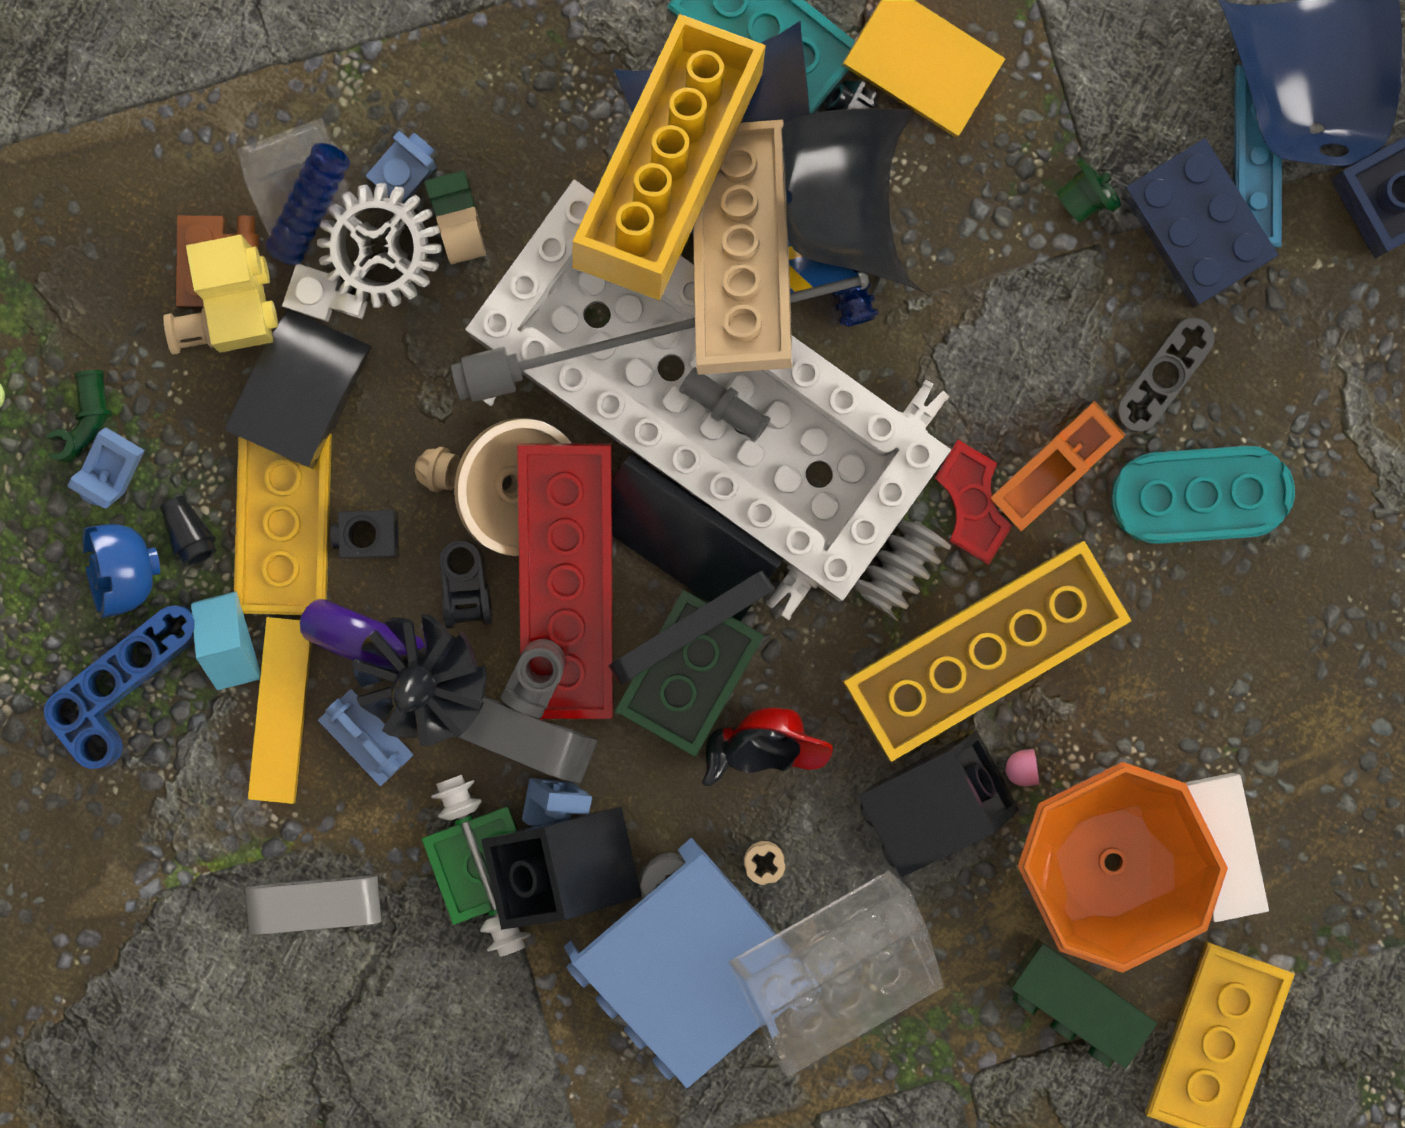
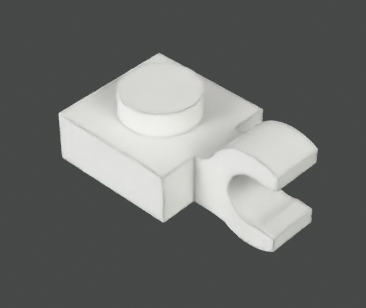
(317, 297)

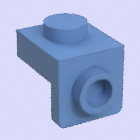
(106, 469)

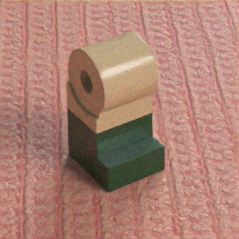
(456, 216)

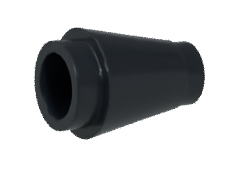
(187, 533)

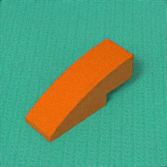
(1058, 466)

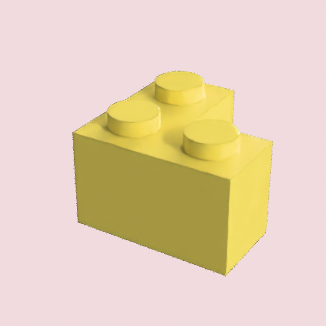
(231, 282)

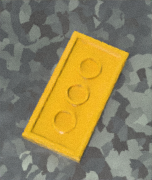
(281, 530)
(1219, 1041)

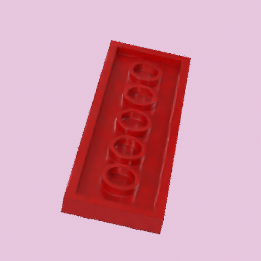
(568, 570)

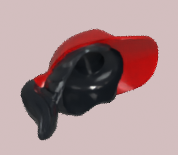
(764, 741)

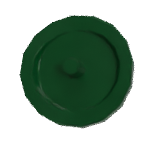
(1088, 193)

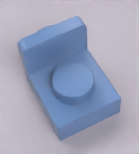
(404, 165)
(553, 801)

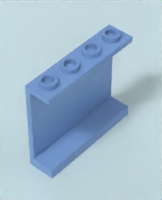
(671, 968)

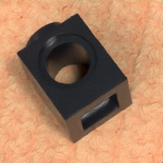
(387, 534)

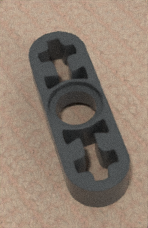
(1175, 341)

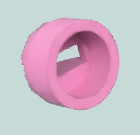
(1022, 768)

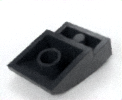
(298, 389)

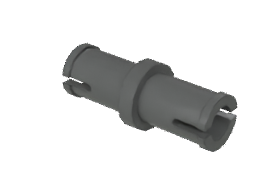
(724, 404)

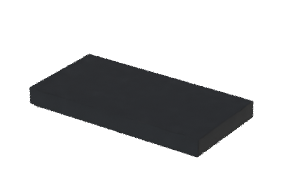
(684, 534)

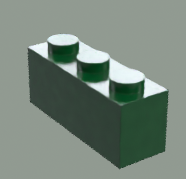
(1080, 1005)

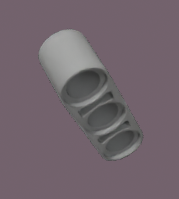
(313, 905)

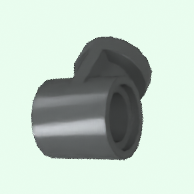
(526, 689)

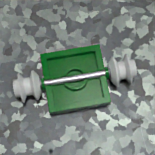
(461, 863)

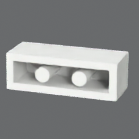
(1227, 817)

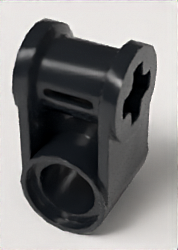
(465, 588)

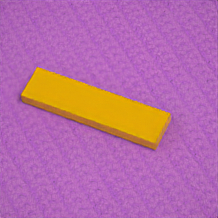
(280, 712)

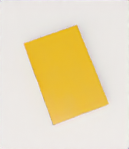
(923, 63)

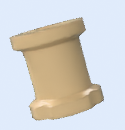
(186, 331)
(761, 848)

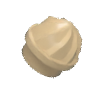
(437, 469)

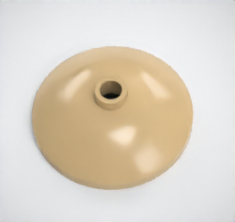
(479, 496)

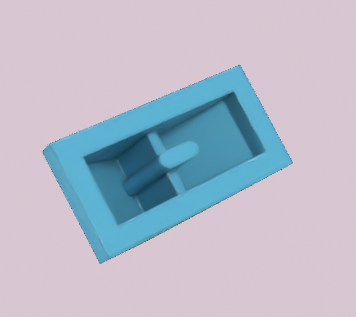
(224, 641)

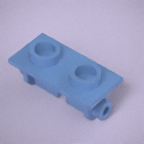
(364, 739)

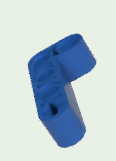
(127, 678)

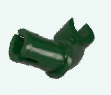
(91, 416)

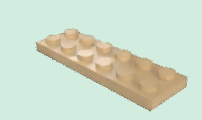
(744, 259)

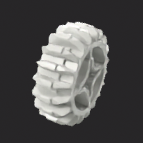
(365, 232)

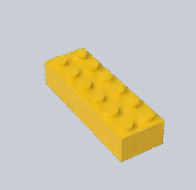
(668, 157)
(986, 651)

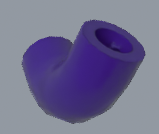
(345, 631)

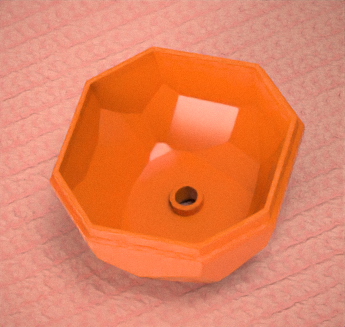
(1164, 876)

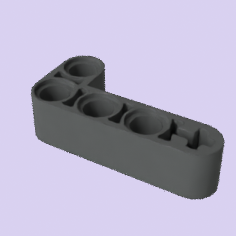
(531, 741)

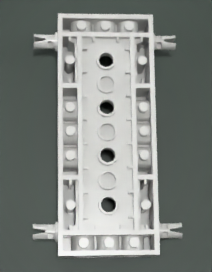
(815, 411)

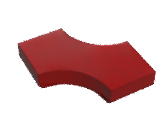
(967, 480)

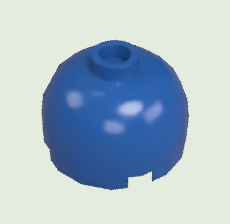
(118, 568)

